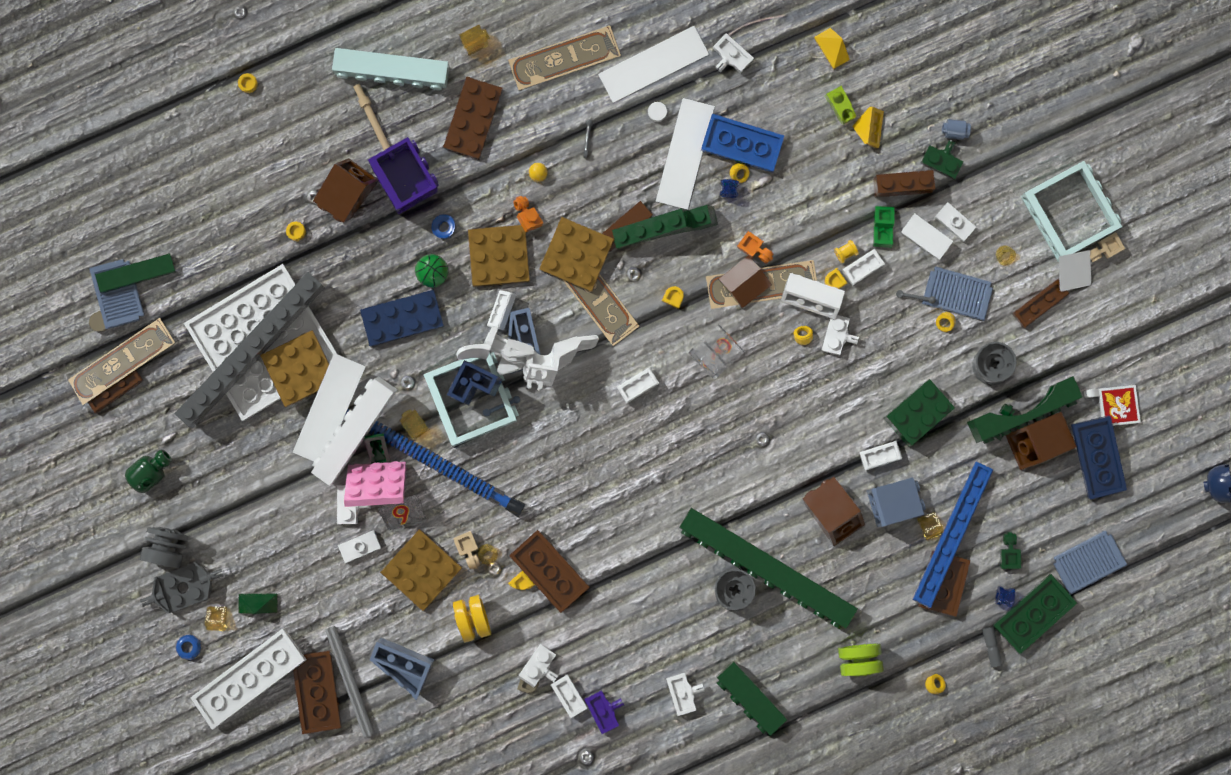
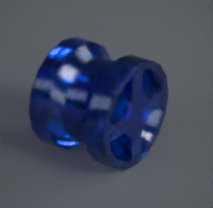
(729, 188)
(1005, 596)

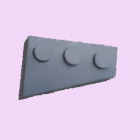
(522, 329)
(403, 665)

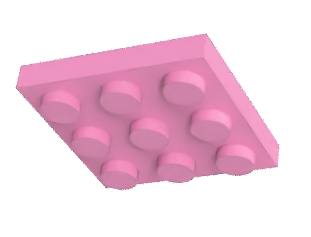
(375, 484)

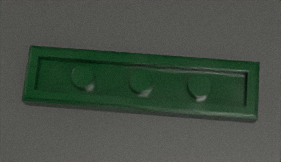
(135, 273)

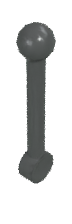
(589, 123)
(900, 294)

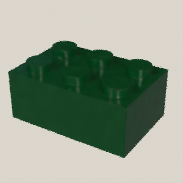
(919, 412)

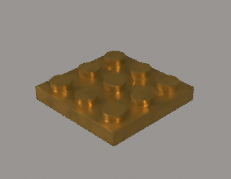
(576, 254)
(498, 255)
(296, 368)
(421, 570)

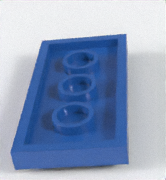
(742, 143)

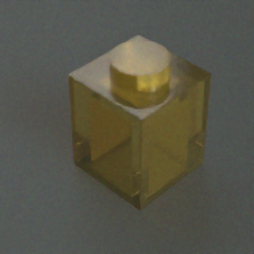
(474, 39)
(413, 423)

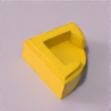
(521, 582)

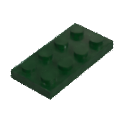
(1034, 614)

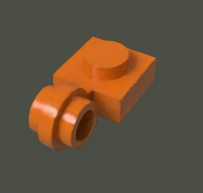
(528, 218)
(751, 245)

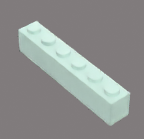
(390, 68)

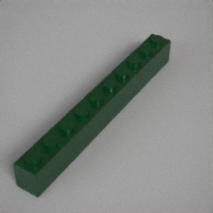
(768, 568)

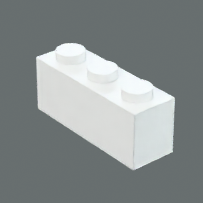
(812, 296)

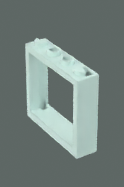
(1044, 224)
(504, 393)

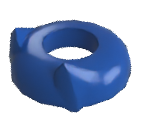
(436, 226)
(196, 647)

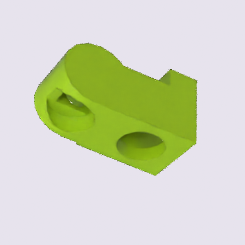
(841, 105)

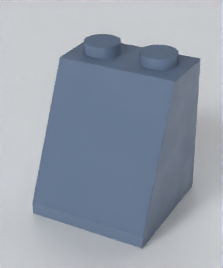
(896, 502)

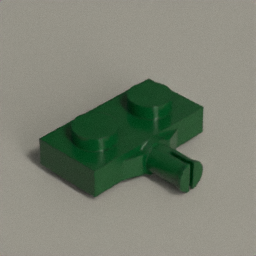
(942, 160)

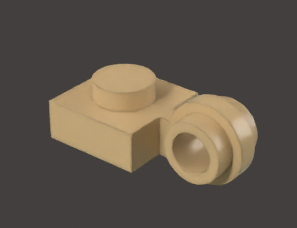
(1109, 246)
(465, 545)

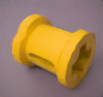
(846, 251)

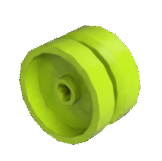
(860, 657)

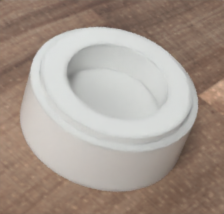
(657, 111)

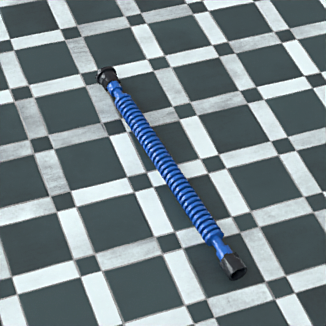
(511, 504)

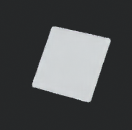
(1075, 270)

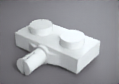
(731, 54)
(837, 335)
(346, 515)
(538, 666)
(683, 693)

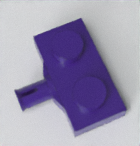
(603, 711)

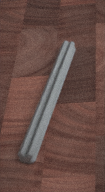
(349, 681)

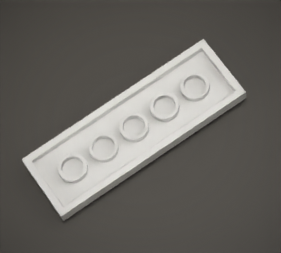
(248, 678)

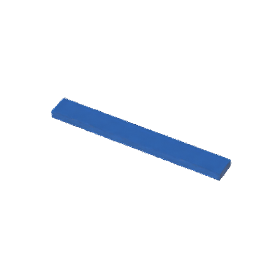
(952, 534)

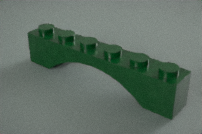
(1058, 395)

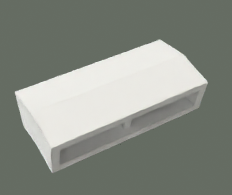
(926, 236)

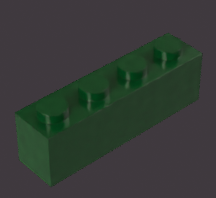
(751, 698)

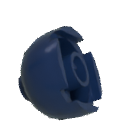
(1219, 483)

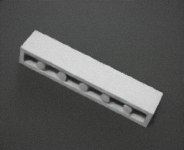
(352, 433)

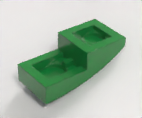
(883, 227)

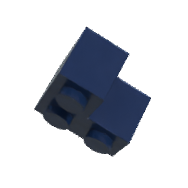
(470, 379)

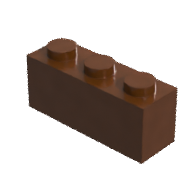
(904, 183)

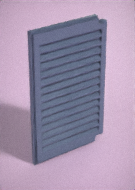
(958, 293)
(120, 305)
(1089, 562)

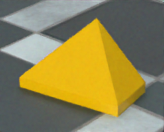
(832, 47)
(870, 126)

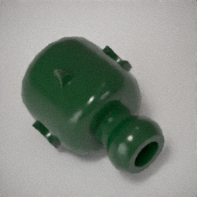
(147, 471)

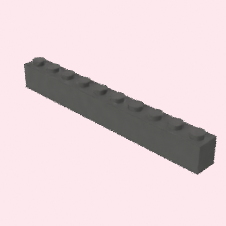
(249, 350)

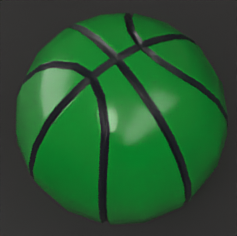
(431, 270)

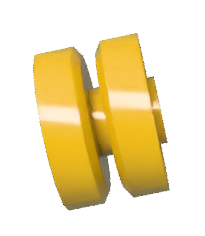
(468, 619)

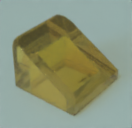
(930, 525)
(216, 618)

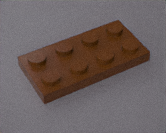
(472, 118)
(549, 571)
(317, 693)

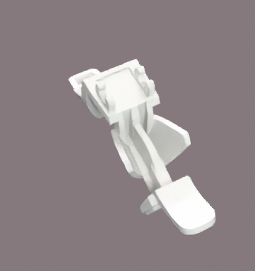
(518, 356)

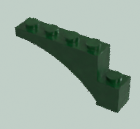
(665, 225)

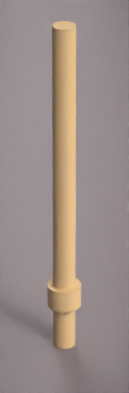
(365, 103)

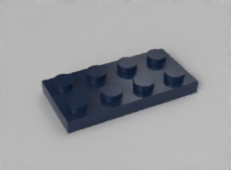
(401, 318)
(1099, 457)

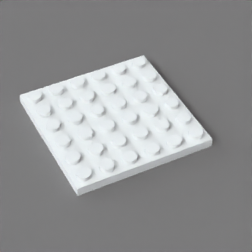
(231, 321)

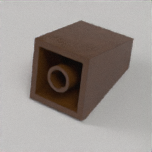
(345, 190)
(1041, 441)
(834, 511)

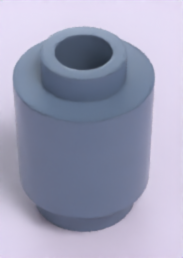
(956, 129)

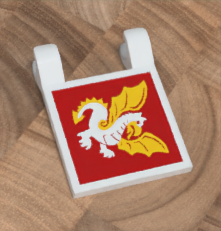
(1117, 402)

